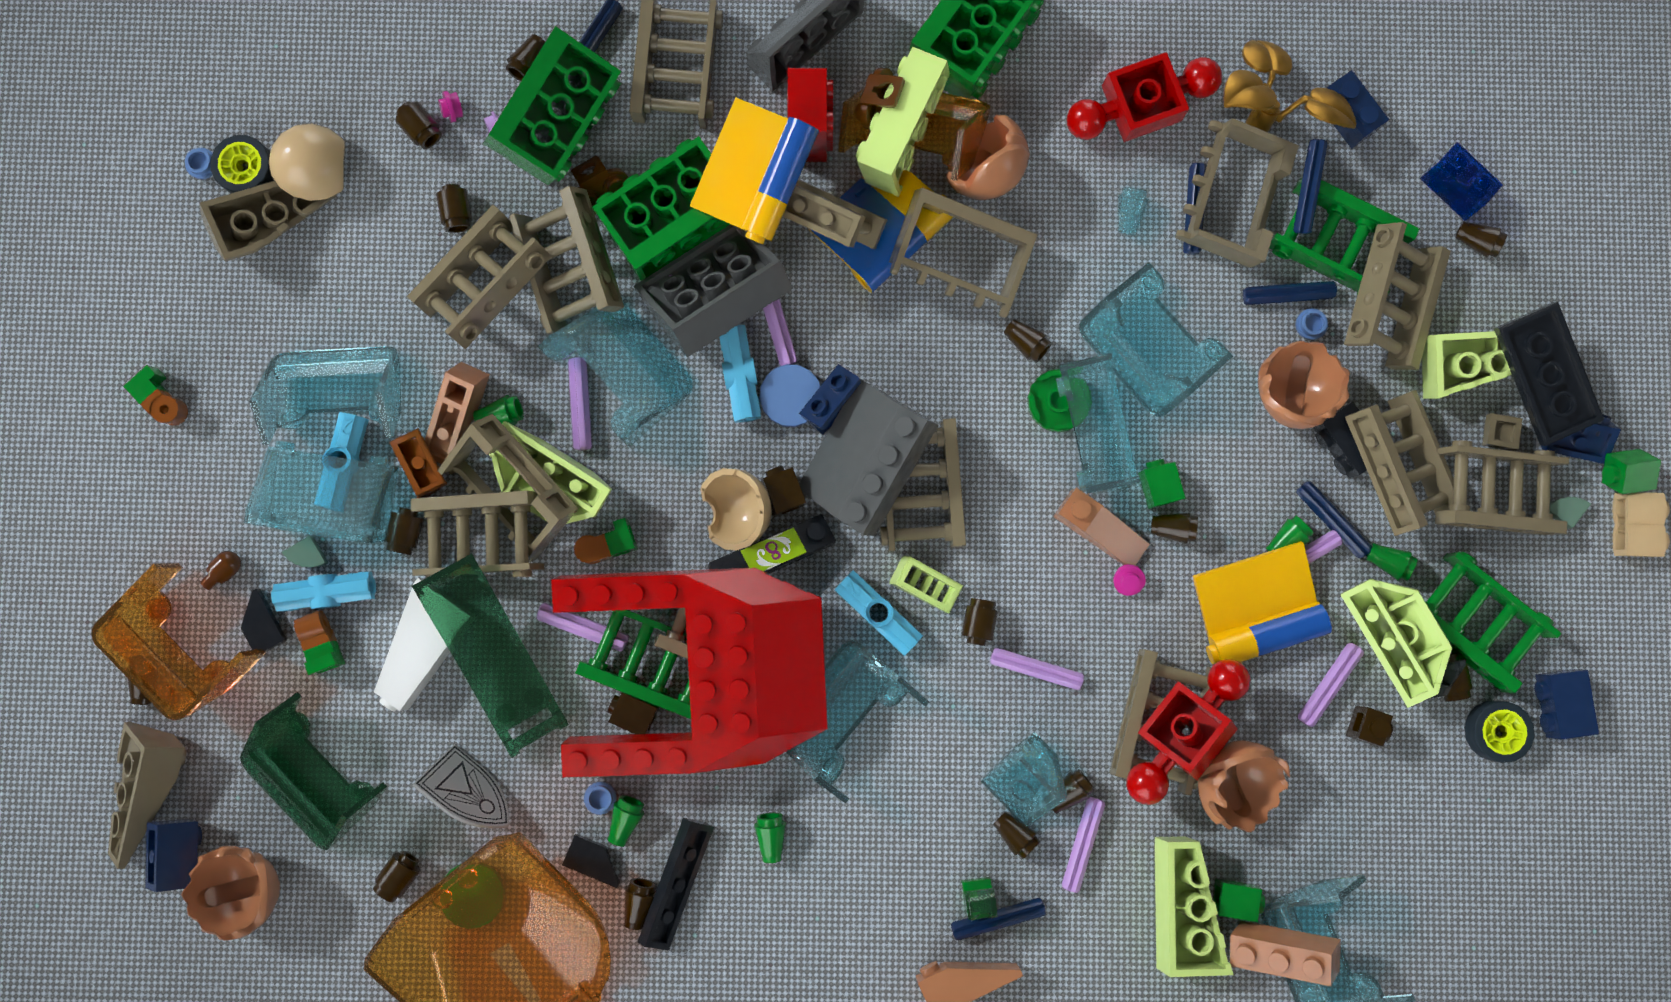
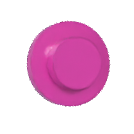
(450, 106)
(1129, 580)

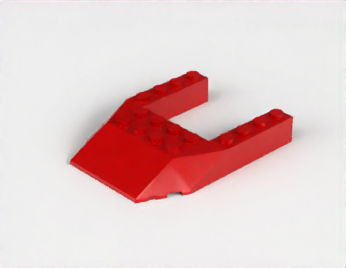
(750, 669)

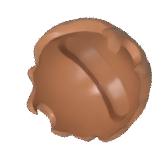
(998, 163)
(1302, 384)
(1242, 785)
(231, 892)

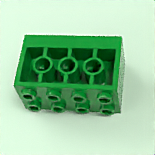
(975, 39)
(547, 87)
(653, 213)

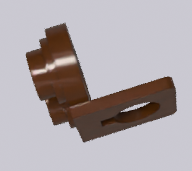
(873, 95)
(600, 180)

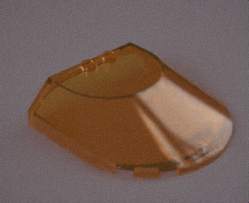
(496, 933)

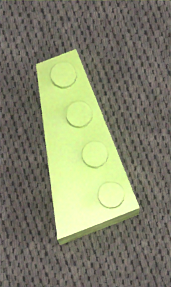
(896, 129)
(1461, 362)
(1185, 913)

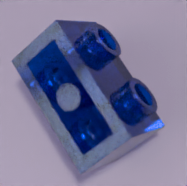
(1461, 181)

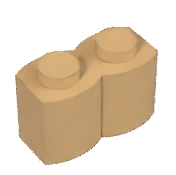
(1640, 524)

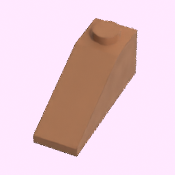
(453, 412)
(1101, 527)
(964, 980)

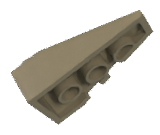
(253, 218)
(149, 772)

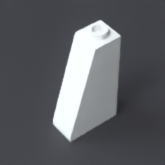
(412, 657)

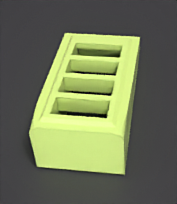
(902, 571)

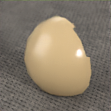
(308, 162)
(738, 506)

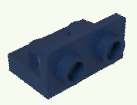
(830, 398)
(1588, 443)

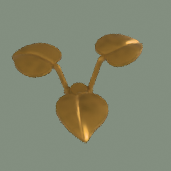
(1249, 91)

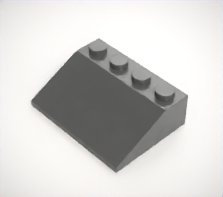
(800, 37)
(713, 288)
(866, 458)

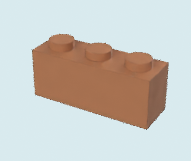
(1285, 953)

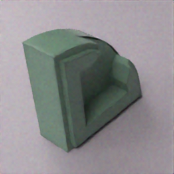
(1569, 510)
(306, 553)

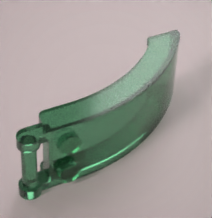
(488, 651)

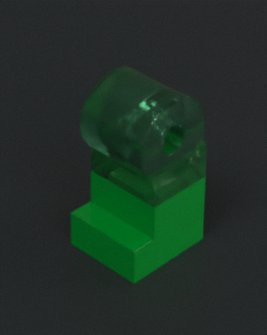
(979, 898)

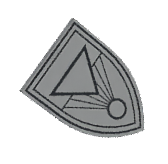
(464, 790)

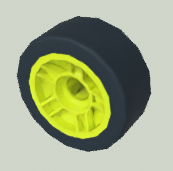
(228, 161)
(1513, 723)

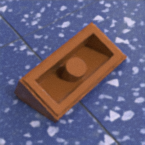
(418, 463)

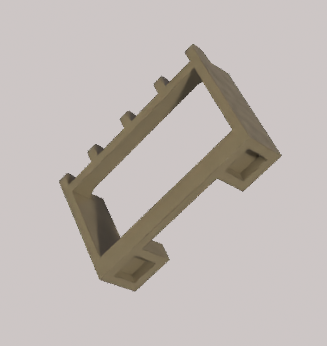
(1280, 166)
(1006, 231)
(551, 500)

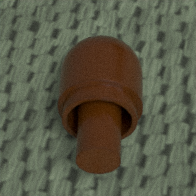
(221, 569)

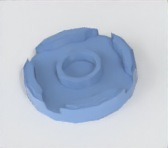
(786, 393)

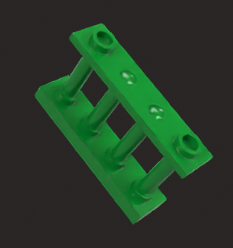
(1338, 206)
(1476, 653)
(626, 679)

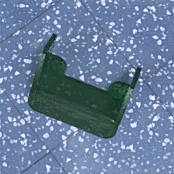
(302, 778)

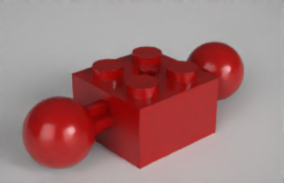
(1131, 86)
(1184, 709)

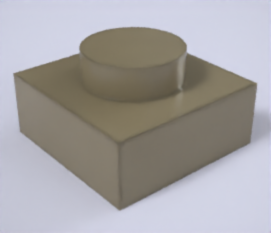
(1502, 432)

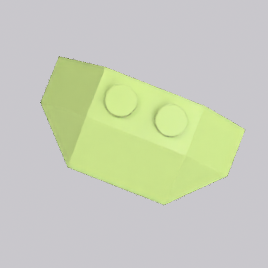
(574, 479)
(1402, 636)

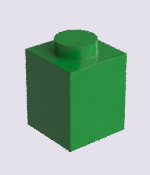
(1631, 471)
(1161, 483)
(1238, 900)

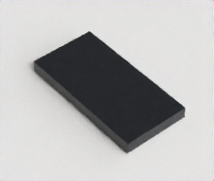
(1549, 374)

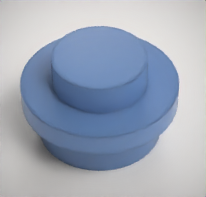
(198, 163)
(1311, 324)
(600, 798)

